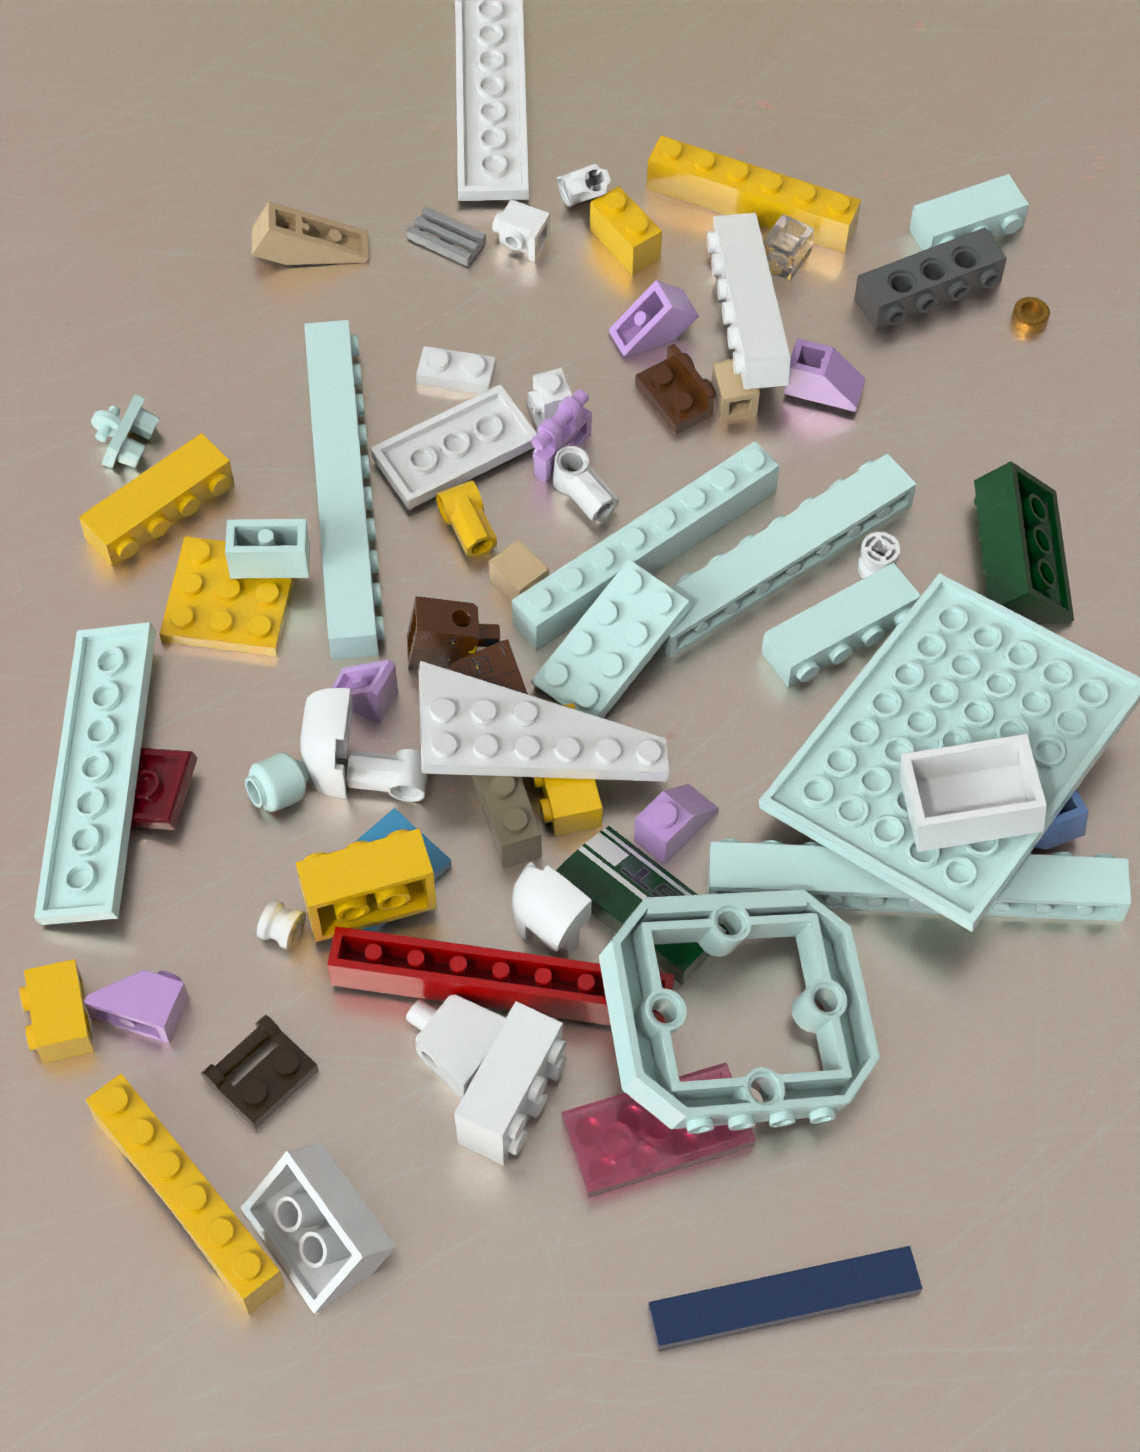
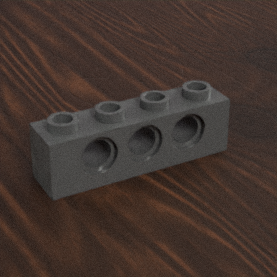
(930, 278)

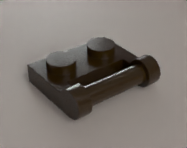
(269, 1081)

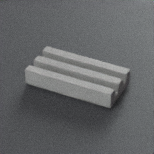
(450, 233)

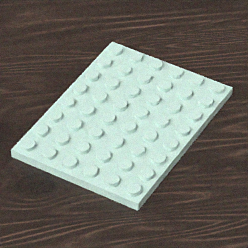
(944, 679)

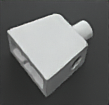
(454, 1038)

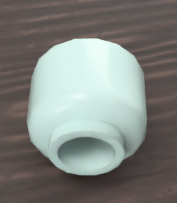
(276, 782)

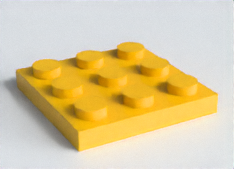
(219, 611)

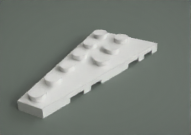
(503, 732)

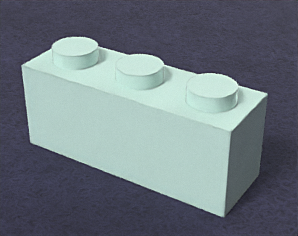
(991, 205)

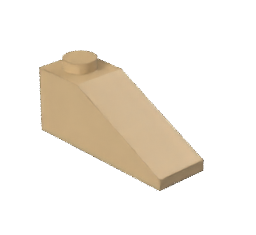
(305, 238)

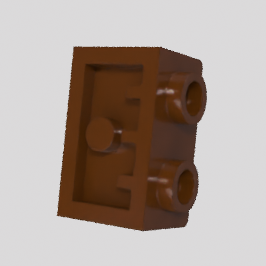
(677, 390)

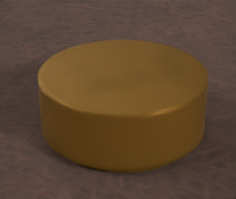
(1030, 315)

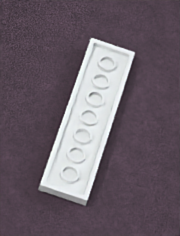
(491, 101)

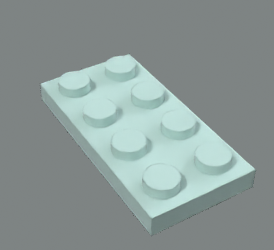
(612, 641)

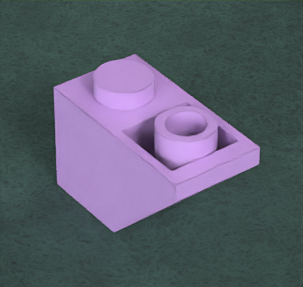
(823, 376)

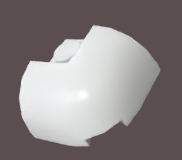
(326, 740)
(550, 908)

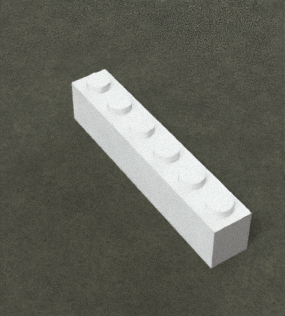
(749, 302)

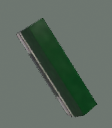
(618, 880)

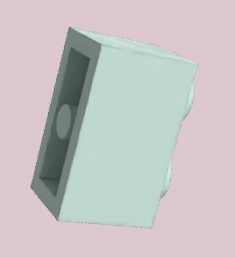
(267, 548)

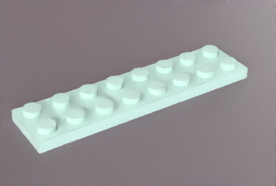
(96, 775)

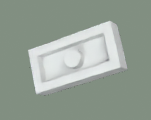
(455, 370)

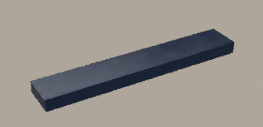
(784, 1297)

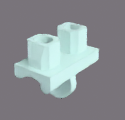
(121, 446)

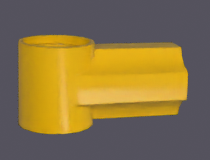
(465, 512)

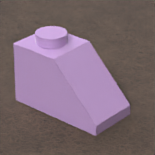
(653, 319)
(672, 821)
(141, 1004)

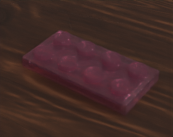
(625, 1144)

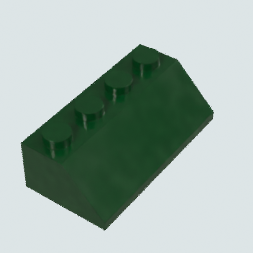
(1023, 545)

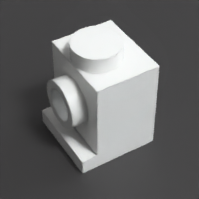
(523, 228)
(547, 393)

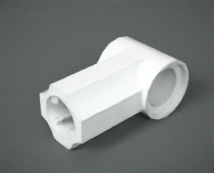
(583, 184)
(584, 484)
(394, 774)

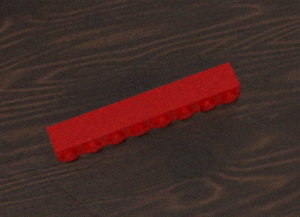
(475, 973)

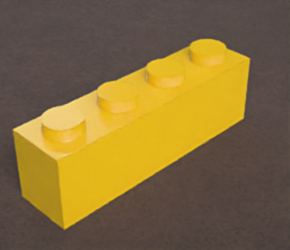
(157, 499)

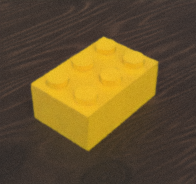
(367, 883)

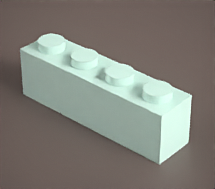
(839, 625)

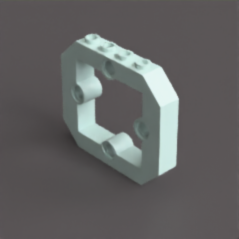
(830, 976)

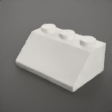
(317, 1225)

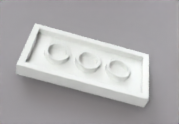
(454, 446)

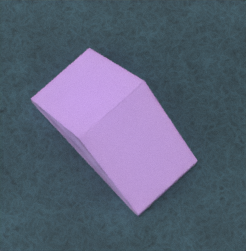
(371, 687)

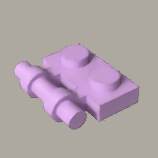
(566, 428)

